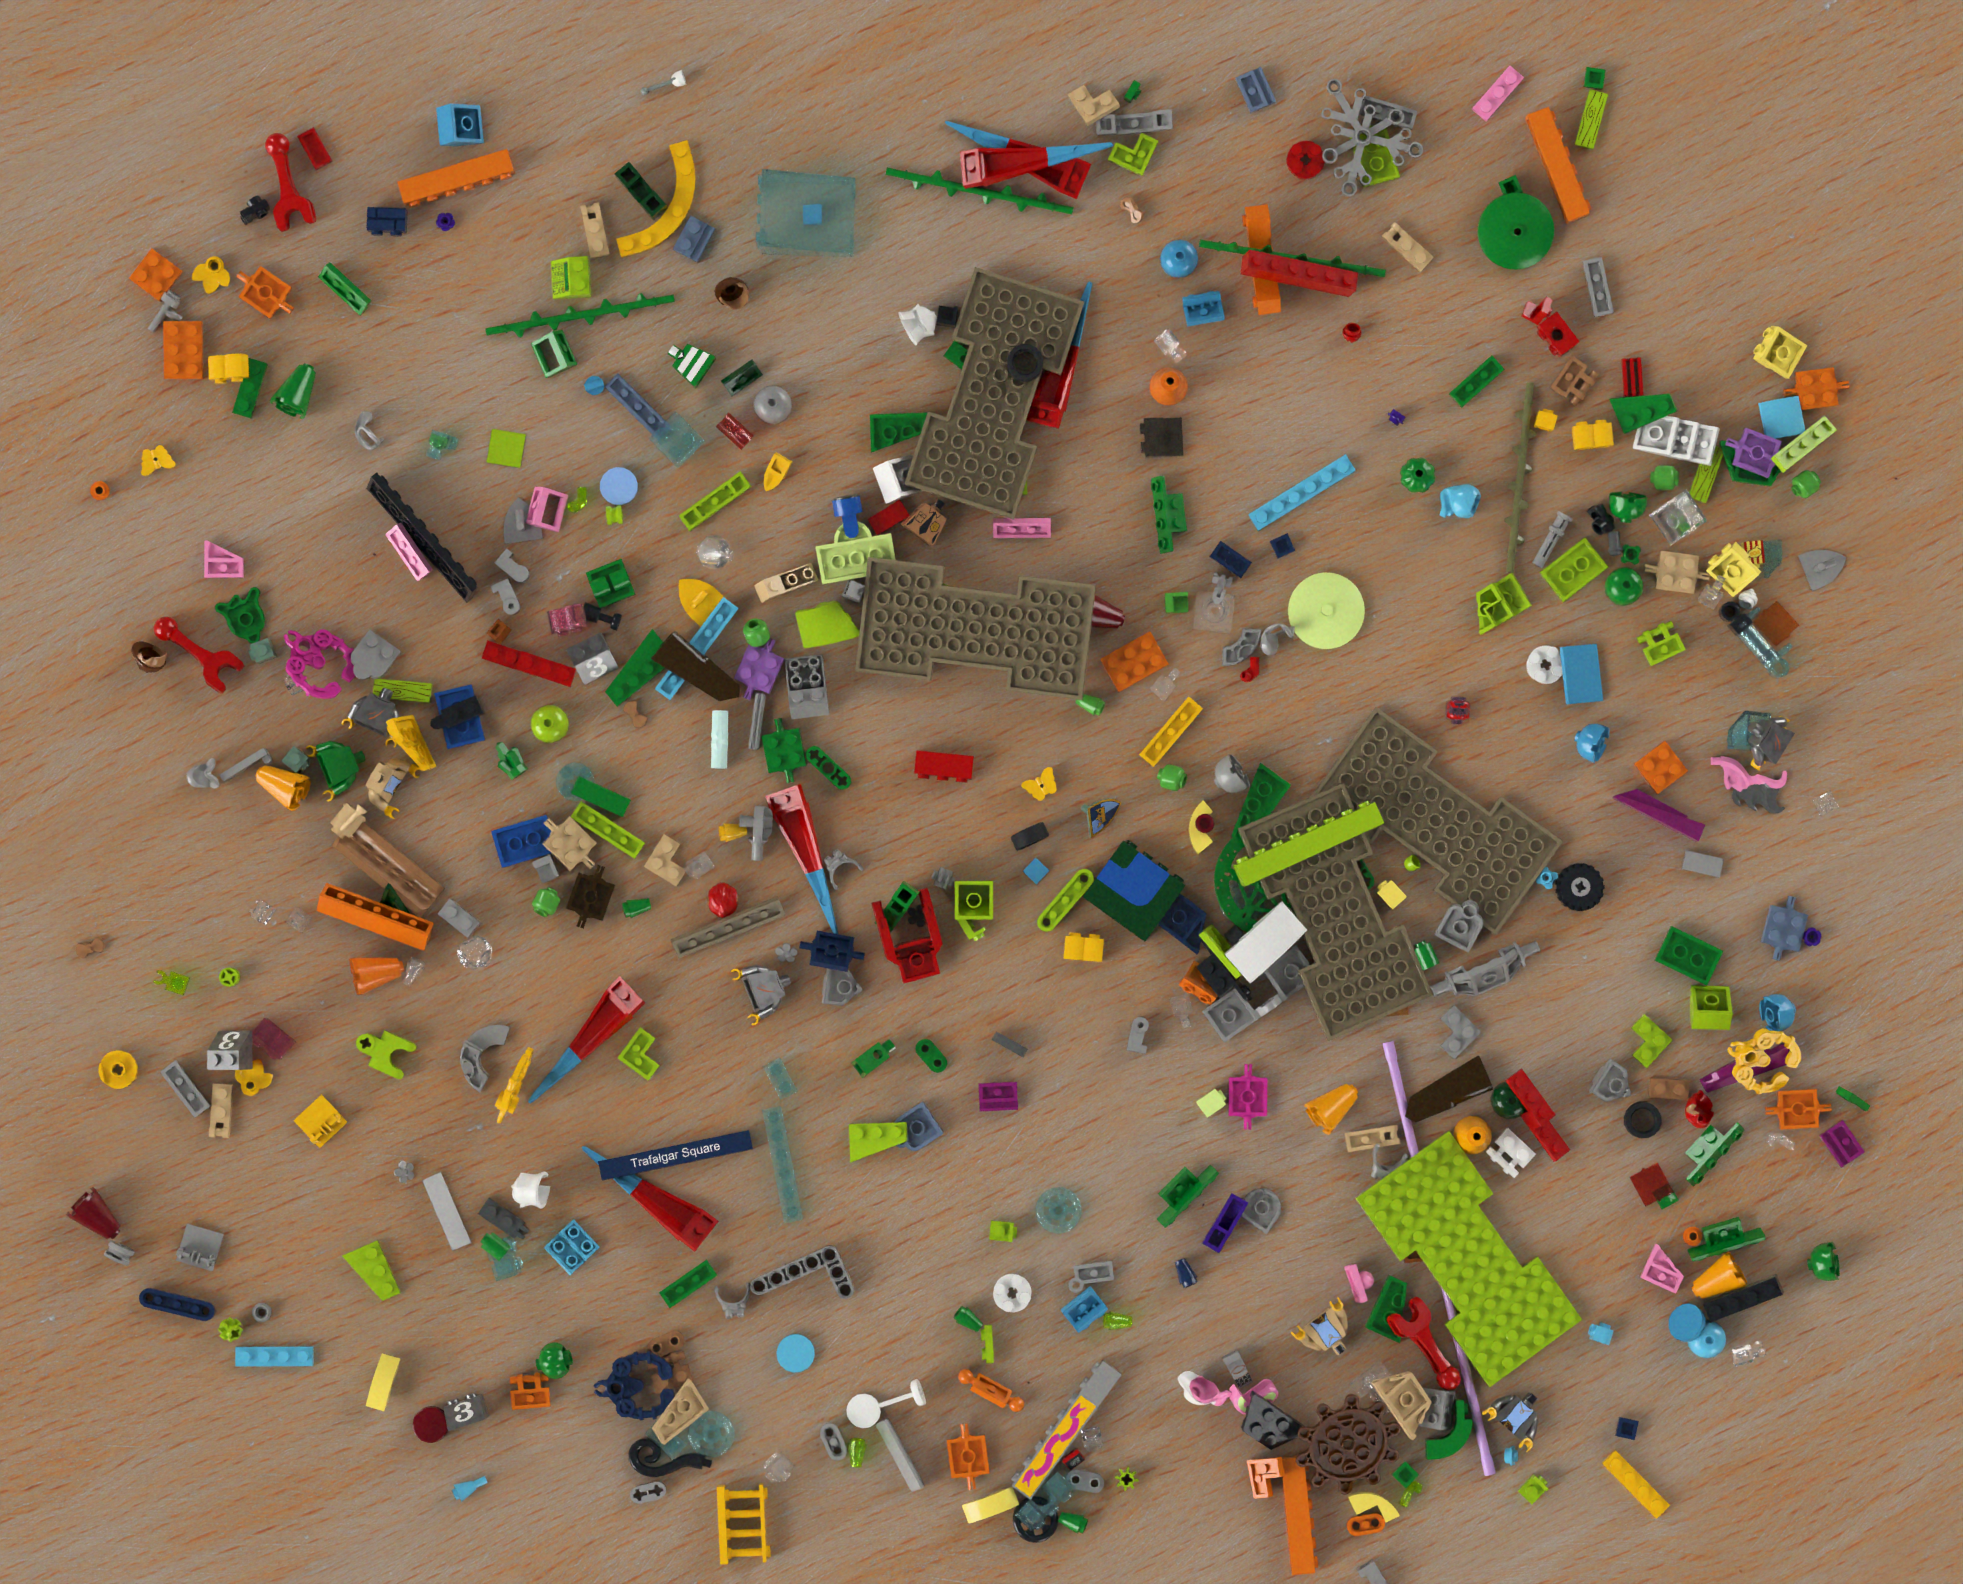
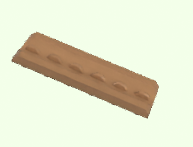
(388, 865)

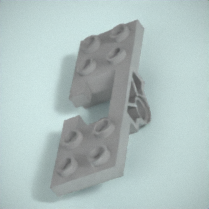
(1233, 1013)

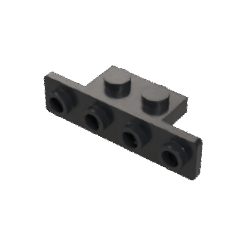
(1220, 977)

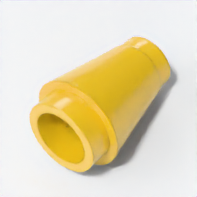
(731, 831)

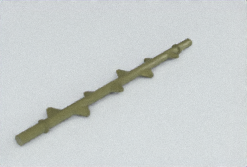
(1522, 469)

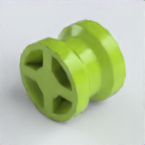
(614, 515)
(226, 978)

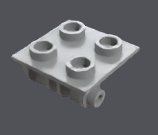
(199, 1247)

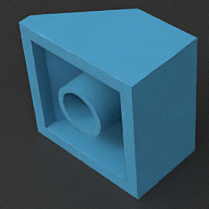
(459, 125)

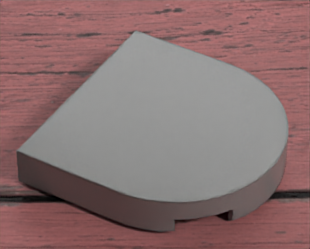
(1262, 1209)

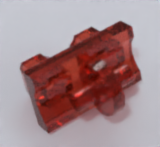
(735, 431)

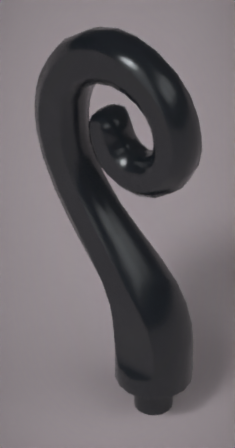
(692, 1460)

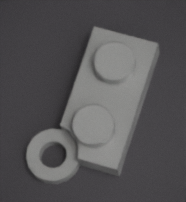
(1091, 1274)

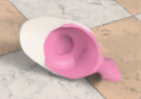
(1200, 1390)

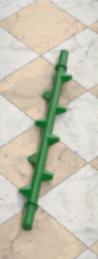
(987, 194)
(1336, 262)
(571, 314)

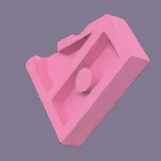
(221, 563)
(1662, 1271)

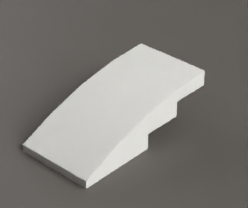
(1678, 440)
(1266, 942)

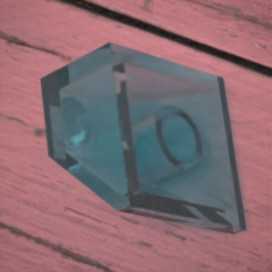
(1738, 732)

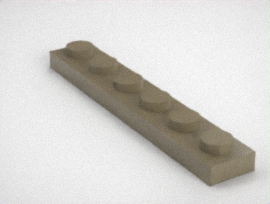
(728, 927)

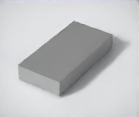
(1702, 863)

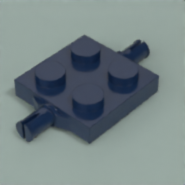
(832, 951)

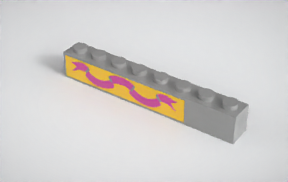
(1066, 1429)

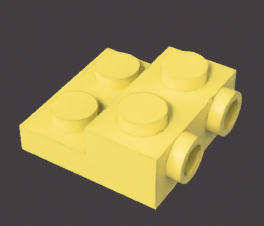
(1779, 351)
(1734, 567)

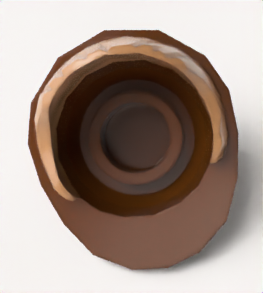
(732, 293)
(148, 657)

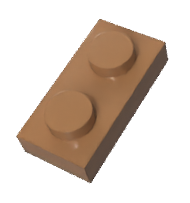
(1668, 1088)

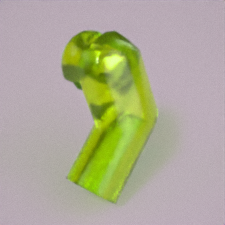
(580, 502)
(1408, 1493)

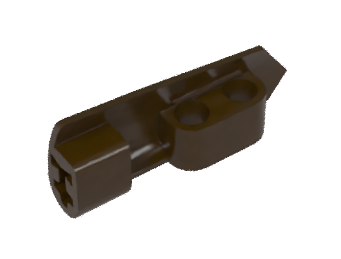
(691, 665)
(1447, 1092)

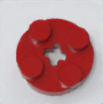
(1297, 167)

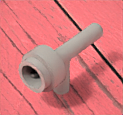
(171, 300)

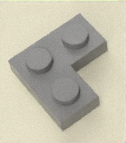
(1463, 1031)

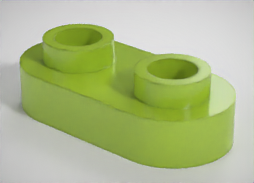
(987, 1352)

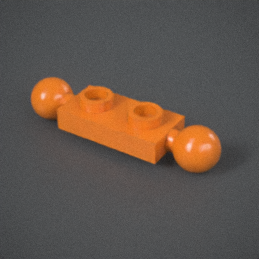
(991, 1390)

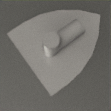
(514, 525)
(1821, 567)

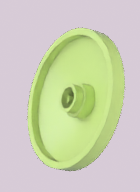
(1326, 610)

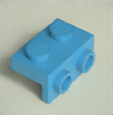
(1203, 308)
(1084, 1309)

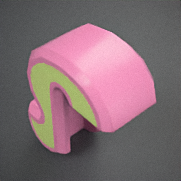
(1264, 1388)

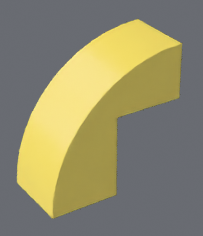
(1199, 840)
(382, 1382)
(1365, 1500)
(990, 1505)

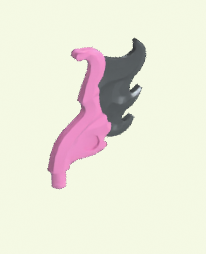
(1750, 788)

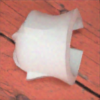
(918, 323)
(529, 1192)

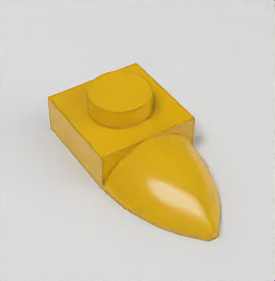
(776, 471)

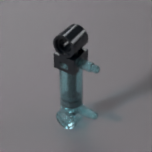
(1742, 627)

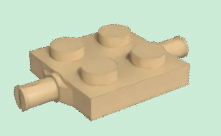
(1677, 572)
(569, 843)

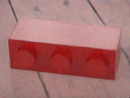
(943, 766)

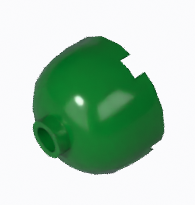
(1627, 506)
(1623, 586)
(1824, 1262)

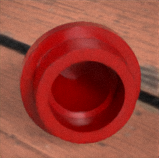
(1351, 332)

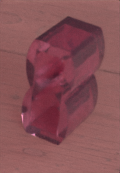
(567, 619)
(272, 1039)

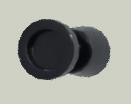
(594, 614)

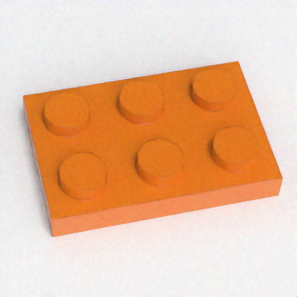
(183, 349)
(1134, 661)

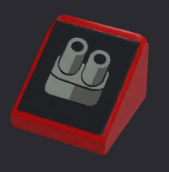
(1073, 1459)

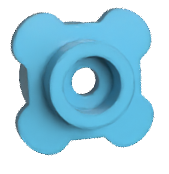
(1547, 883)
(1511, 1455)

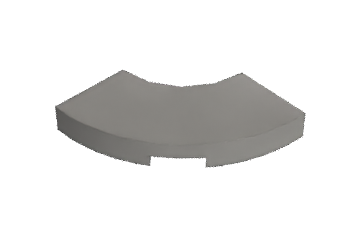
(1242, 648)
(489, 1036)
(472, 1067)

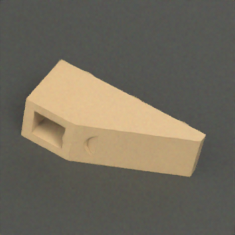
(786, 582)

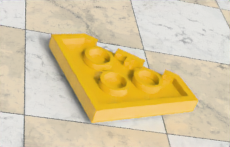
(409, 737)

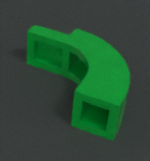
(899, 904)
(1451, 1443)

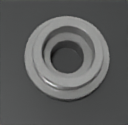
(255, 1312)

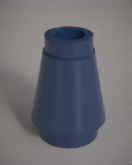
(1185, 1273)

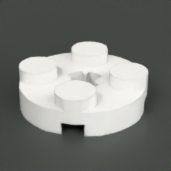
(1540, 674)
(1022, 1297)

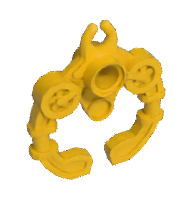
(1752, 1054)
(508, 1099)

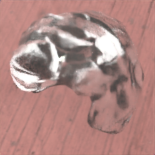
(474, 952)

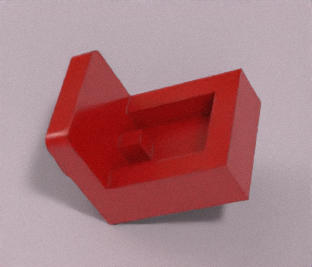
(1537, 313)

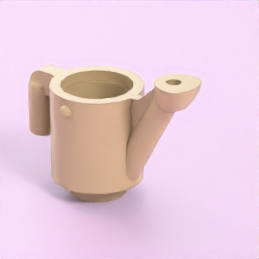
(348, 820)

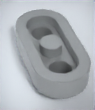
(833, 1441)
(1085, 1479)

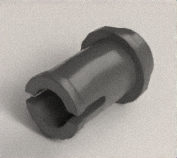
(1614, 543)

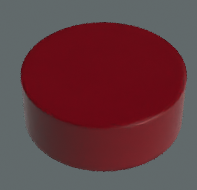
(1204, 823)

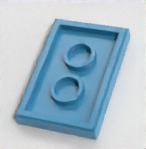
(1581, 674)

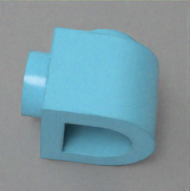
(1600, 1333)

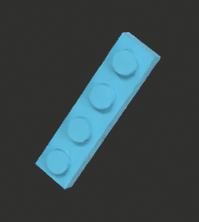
(274, 1356)

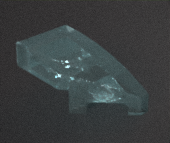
(1772, 555)

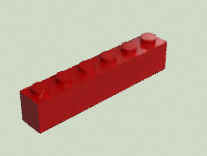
(1299, 273)

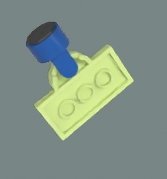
(852, 544)

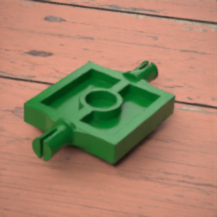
(784, 750)

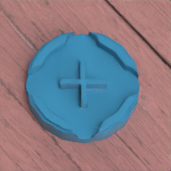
(1686, 1322)

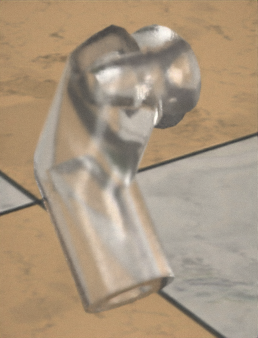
(1780, 1138)

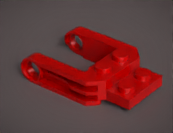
(917, 956)

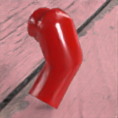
(1252, 672)

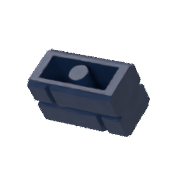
(387, 220)

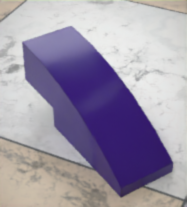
(1225, 1223)

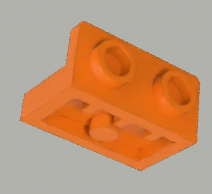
(1197, 985)

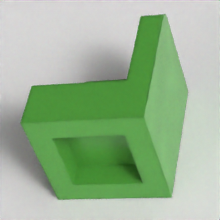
(1176, 602)

